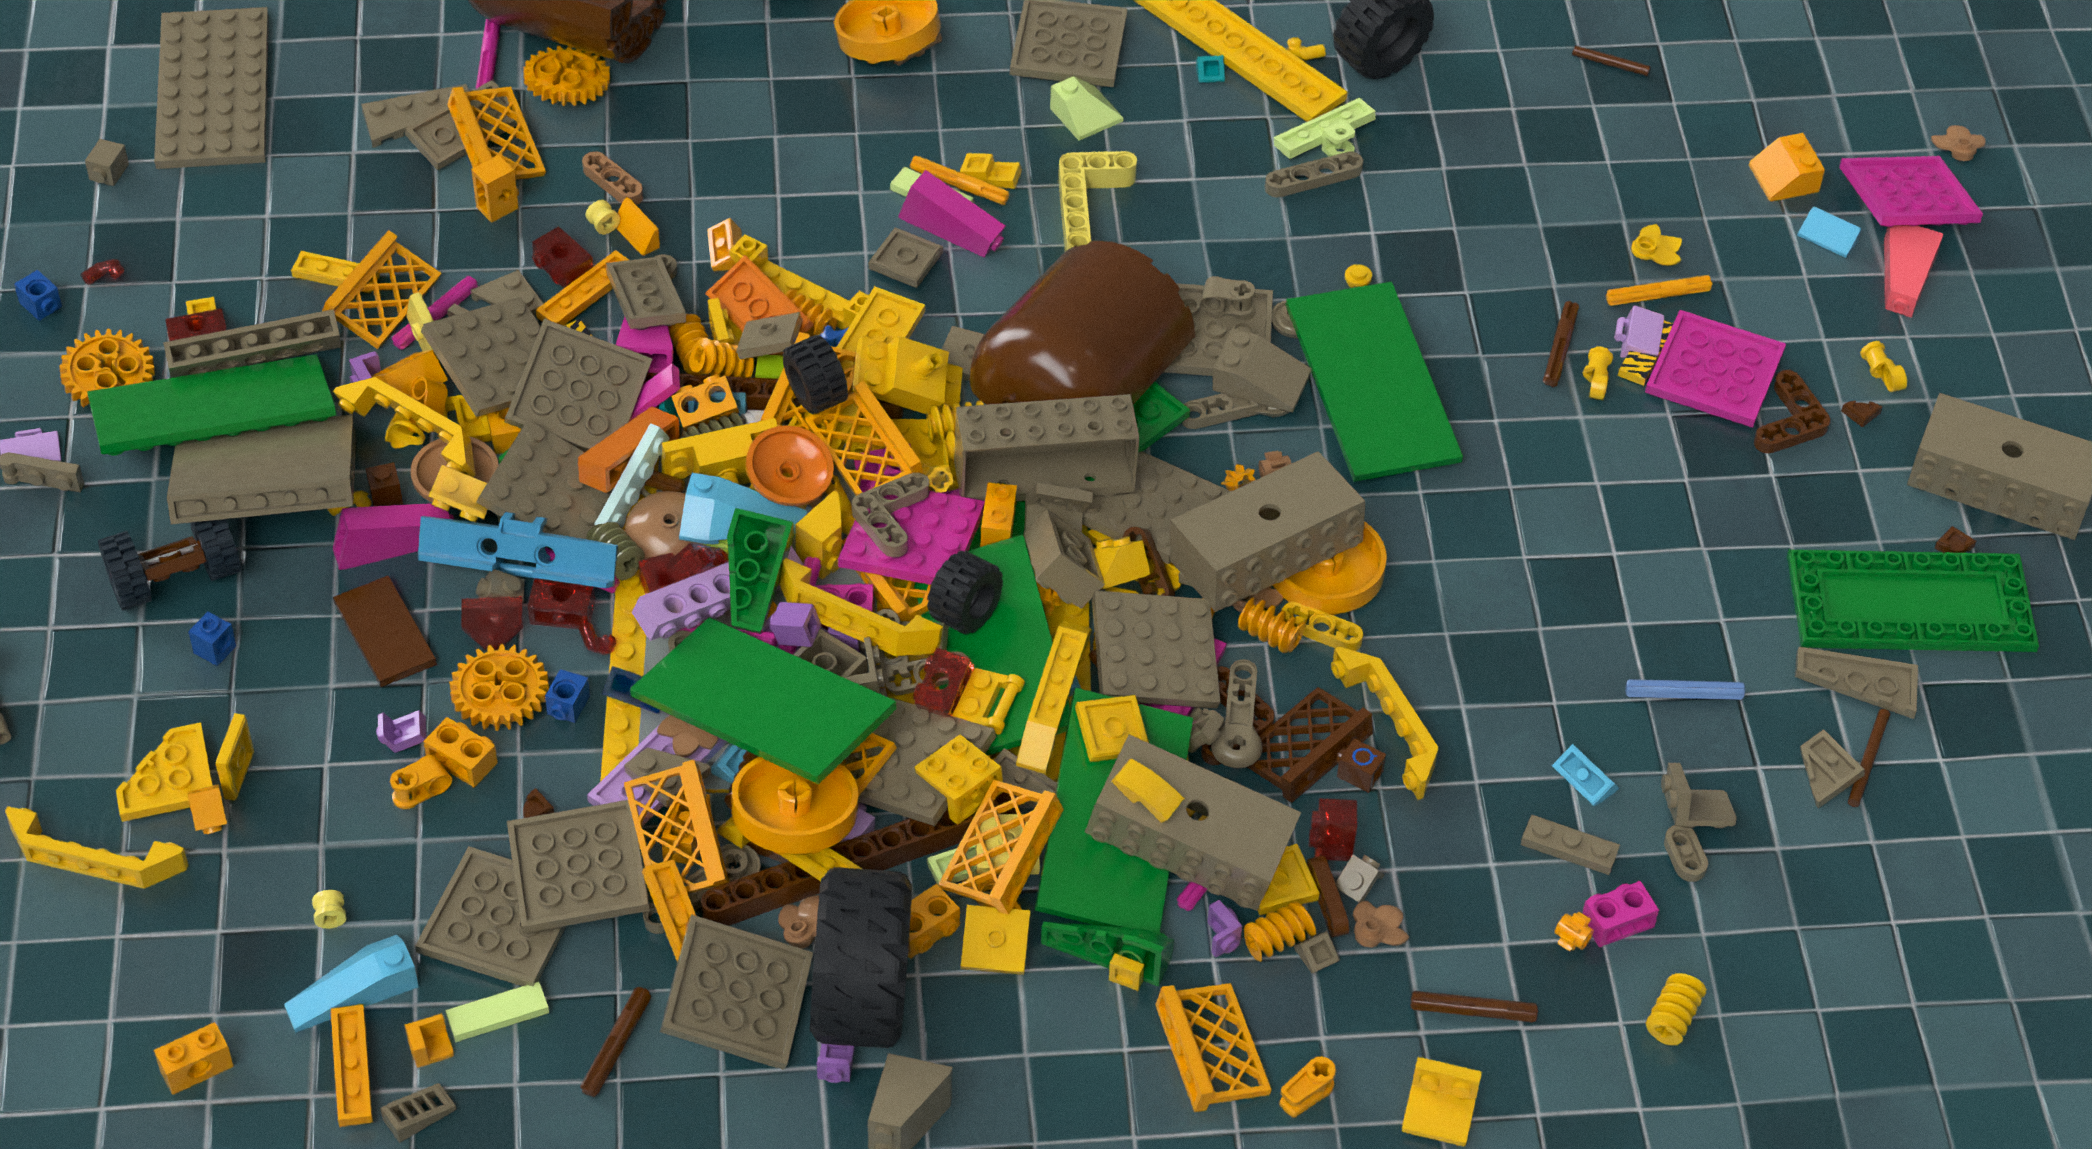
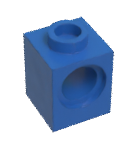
(38, 295)
(212, 638)
(567, 696)

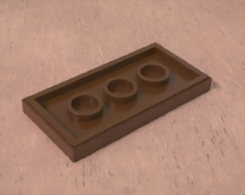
(384, 631)

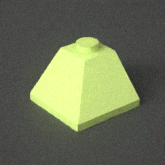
(1082, 107)

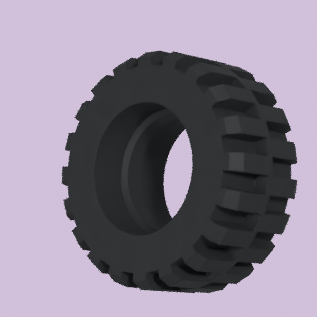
(1382, 34)

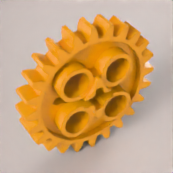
(566, 75)
(103, 367)
(499, 687)

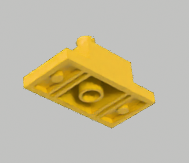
(907, 373)
(713, 453)

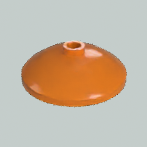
(791, 452)

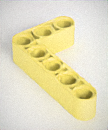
(1086, 171)

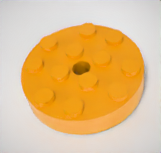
(886, 28)
(1342, 581)
(766, 811)

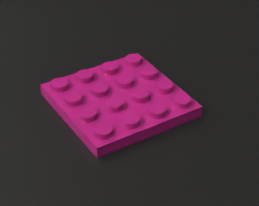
(1910, 191)
(1715, 368)
(934, 529)

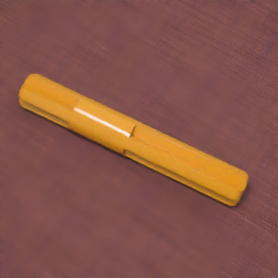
(961, 180)
(1658, 290)

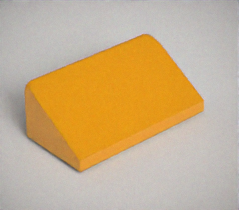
(638, 228)
(721, 240)

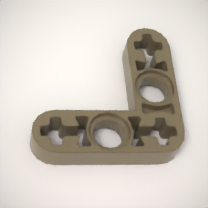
(909, 490)
(902, 666)

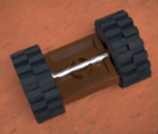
(129, 570)

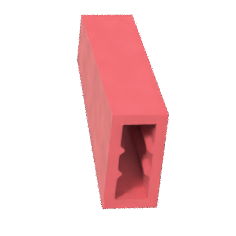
(1907, 264)

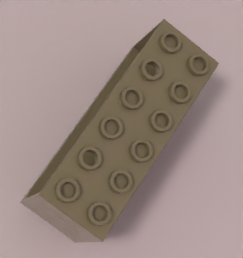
(1047, 442)
(2005, 466)
(1267, 531)
(1226, 853)

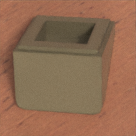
(1317, 952)

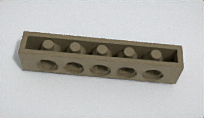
(253, 344)

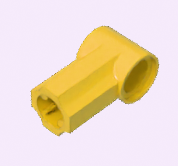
(939, 477)

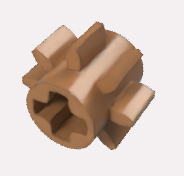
(1273, 462)

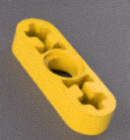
(1327, 637)

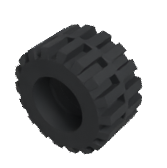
(815, 374)
(965, 592)

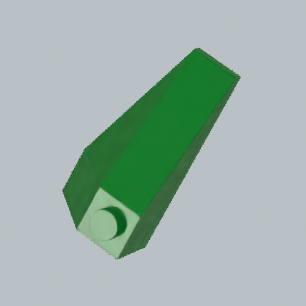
(755, 564)
(1100, 943)

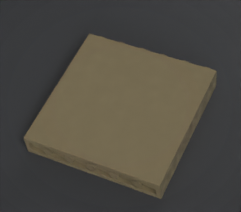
(264, 472)

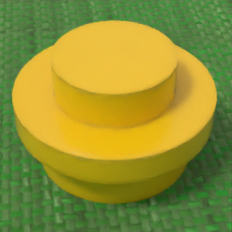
(1358, 276)

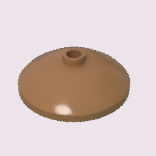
(429, 461)
(647, 525)

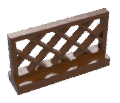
(1323, 753)

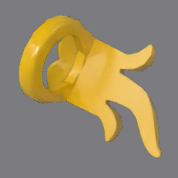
(400, 436)

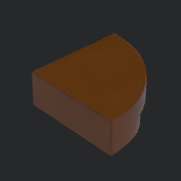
(1861, 412)
(1955, 541)
(536, 805)

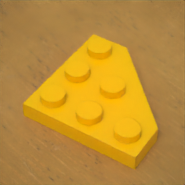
(166, 775)

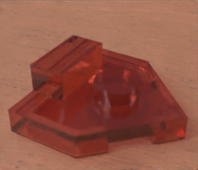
(492, 619)

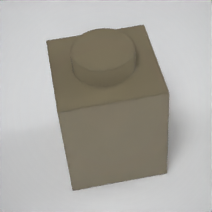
(106, 162)

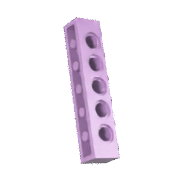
(707, 588)

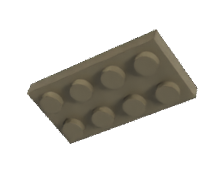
(438, 136)
(645, 293)

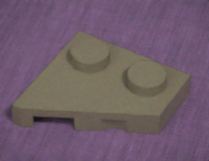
(507, 288)
(1204, 727)
(654, 761)
(1828, 767)

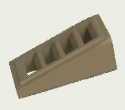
(403, 1106)

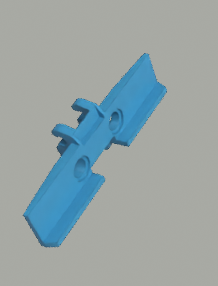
(462, 545)

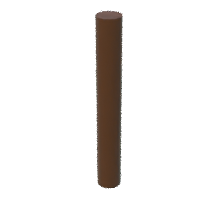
(1611, 60)

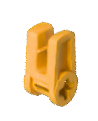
(1308, 1086)

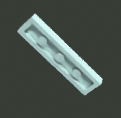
(634, 476)

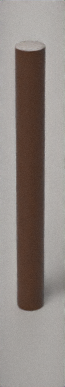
(1869, 756)

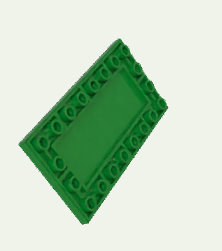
(1373, 381)
(210, 404)
(1911, 600)
(1012, 639)
(763, 700)
(1093, 878)

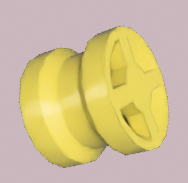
(603, 217)
(329, 909)

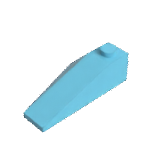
(711, 506)
(364, 978)

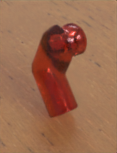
(100, 269)
(596, 644)

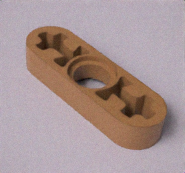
(609, 168)

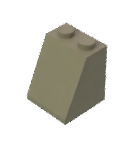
(908, 1102)

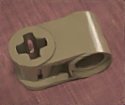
(1225, 296)

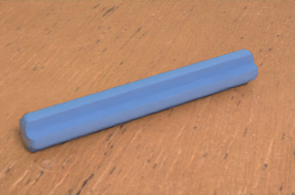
(1685, 689)

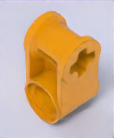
(429, 393)
(421, 780)

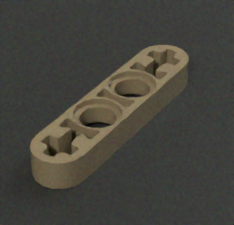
(1283, 181)

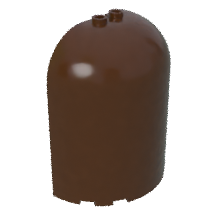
(600, 27)
(1084, 330)

